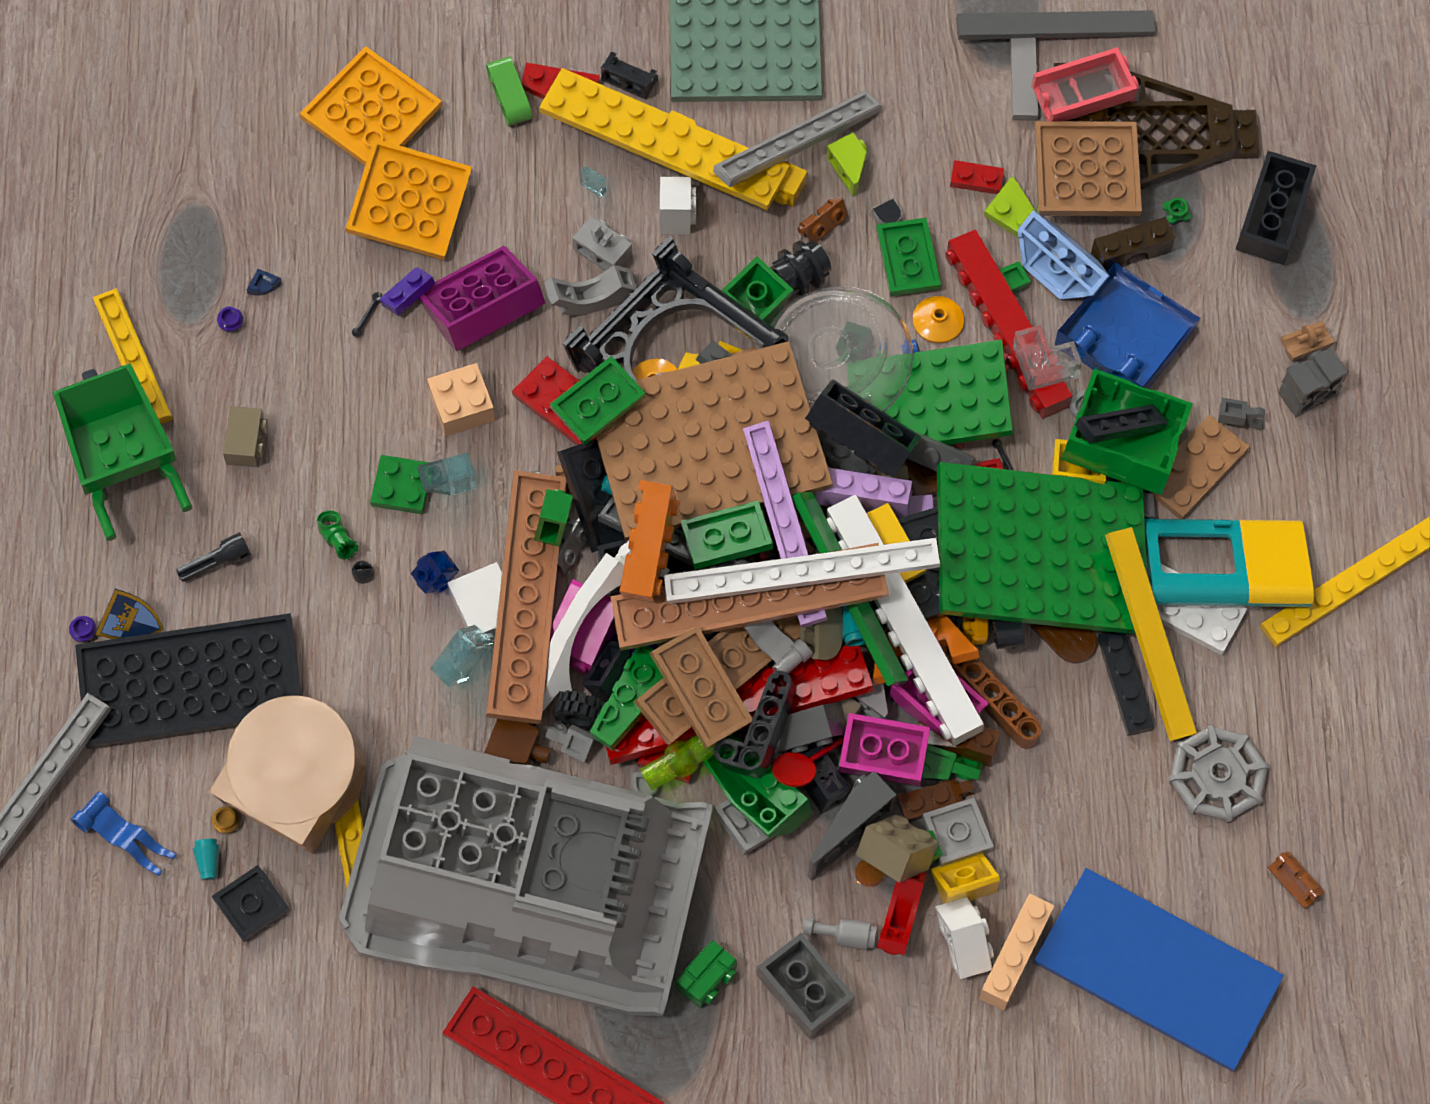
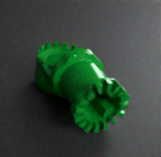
(336, 534)

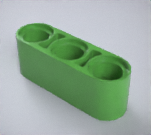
(509, 91)

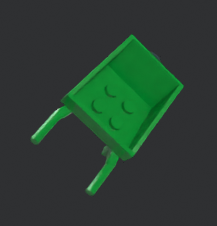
(114, 436)

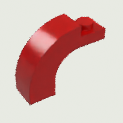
(901, 915)

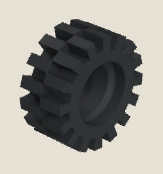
(577, 709)

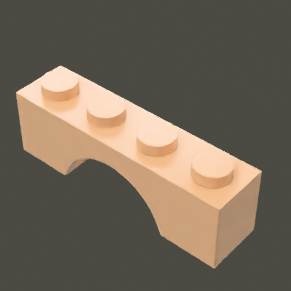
(1016, 952)

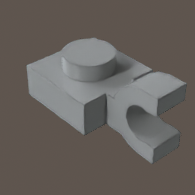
(575, 740)

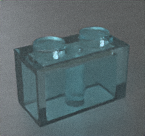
(461, 655)

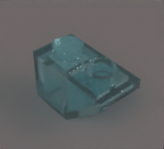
(448, 475)

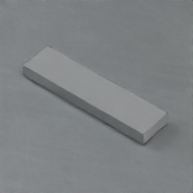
(1022, 72)

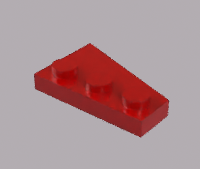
(539, 78)

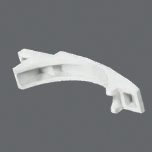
(600, 582)

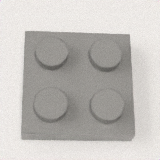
(959, 831)

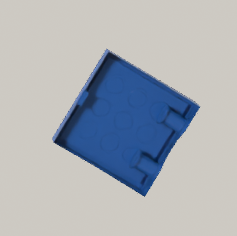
(1128, 328)

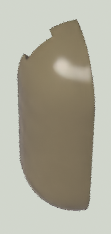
(824, 637)

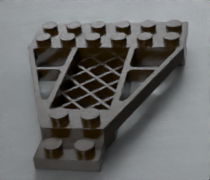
(1228, 131)

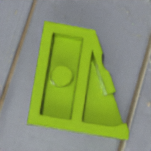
(1009, 207)

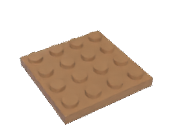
(1087, 168)

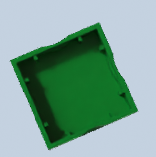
(1136, 459)

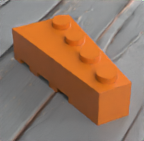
(649, 541)

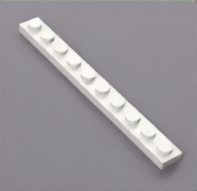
(802, 571)

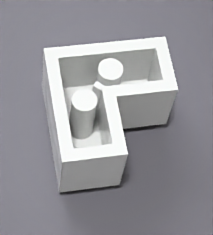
(677, 205)
(965, 937)

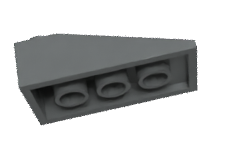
(866, 804)

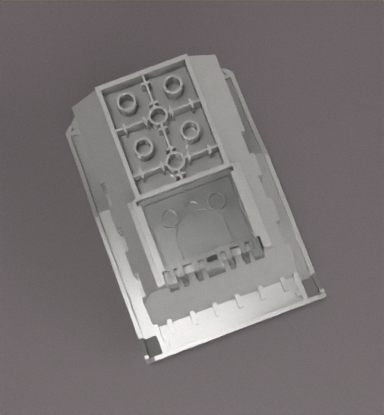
(524, 877)

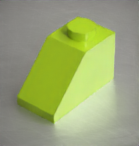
(848, 160)

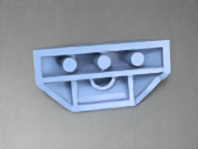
(1058, 259)

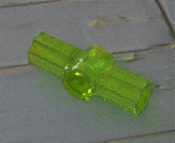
(679, 761)

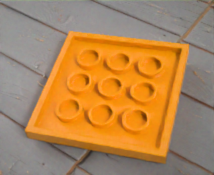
(370, 103)
(408, 199)

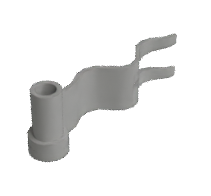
(778, 646)

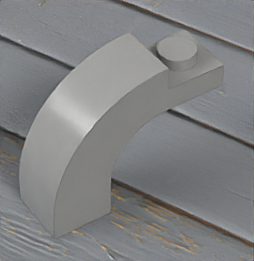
(591, 295)

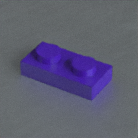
(407, 291)

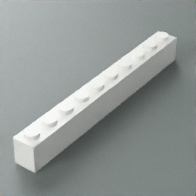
(911, 633)

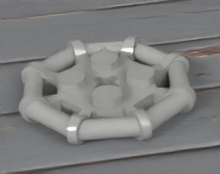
(1214, 787)

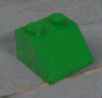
(759, 290)

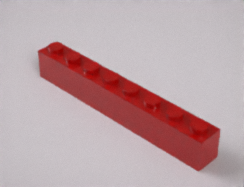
(1000, 313)

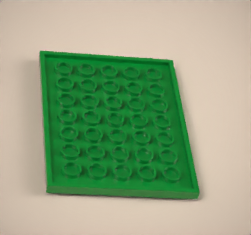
(1033, 547)

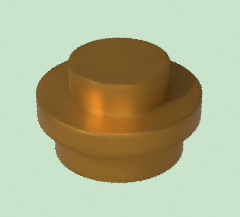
(225, 820)

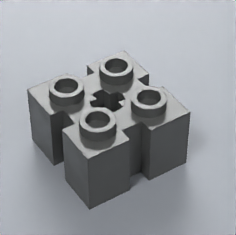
(1312, 381)

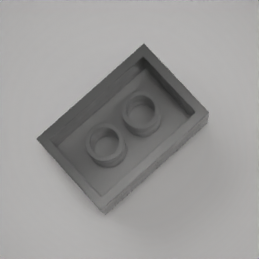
(805, 985)

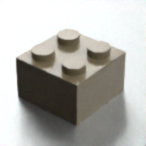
(897, 848)

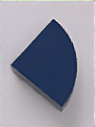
(263, 283)

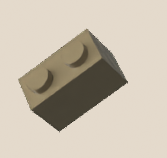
(244, 436)

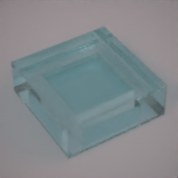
(593, 181)

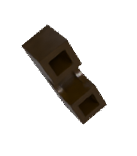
(1151, 238)

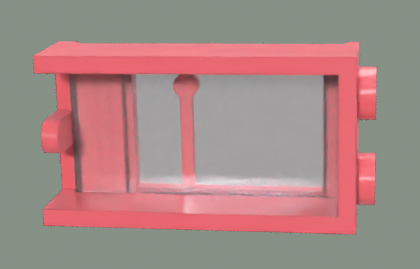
(1085, 86)

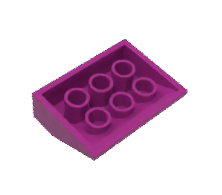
(482, 297)

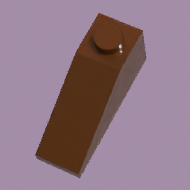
(978, 748)

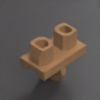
(1306, 341)

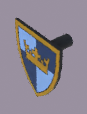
(128, 617)

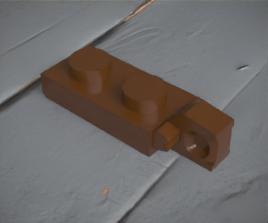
(926, 799)

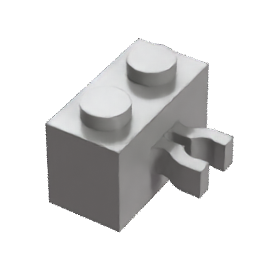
(601, 244)

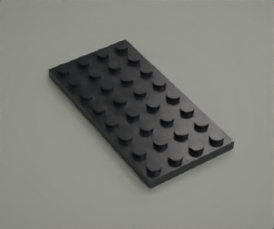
(187, 677)

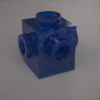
(434, 572)

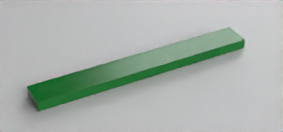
(861, 612)

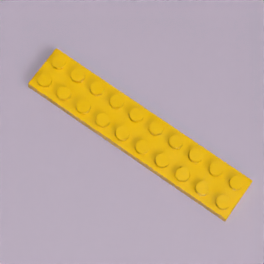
(655, 135)

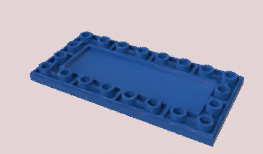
(1159, 969)

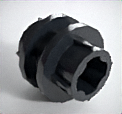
(805, 266)

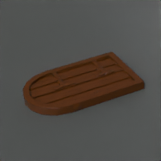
(1068, 643)

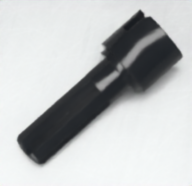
(231, 550)

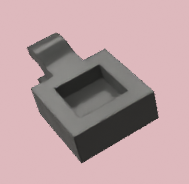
(1237, 413)

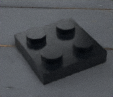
(250, 903)

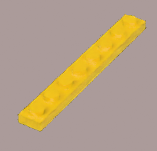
(1350, 583)

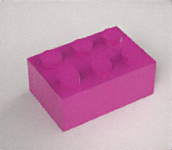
(884, 746)

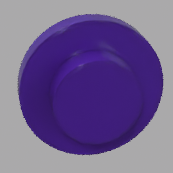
(230, 319)
(82, 629)

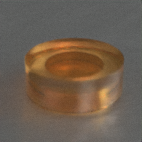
(867, 874)

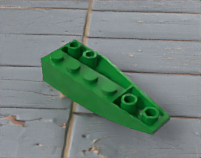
(762, 800)

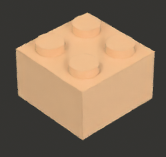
(461, 399)

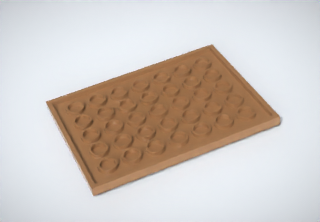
(694, 436)

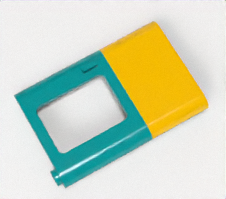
(1267, 558)

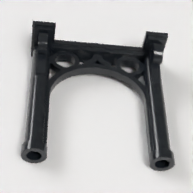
(675, 274)

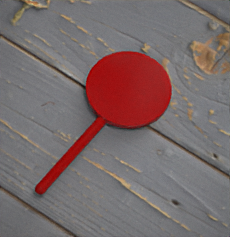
(798, 769)

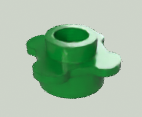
(1176, 204)

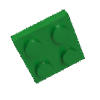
(398, 485)

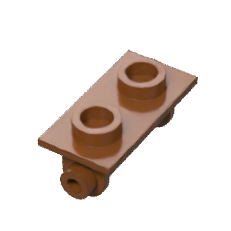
(830, 216)
(1295, 879)

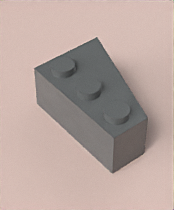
(810, 726)

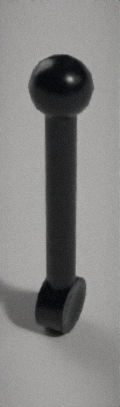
(357, 331)
(997, 443)

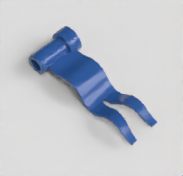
(118, 831)

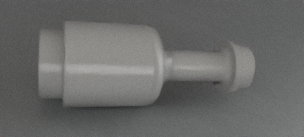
(848, 932)

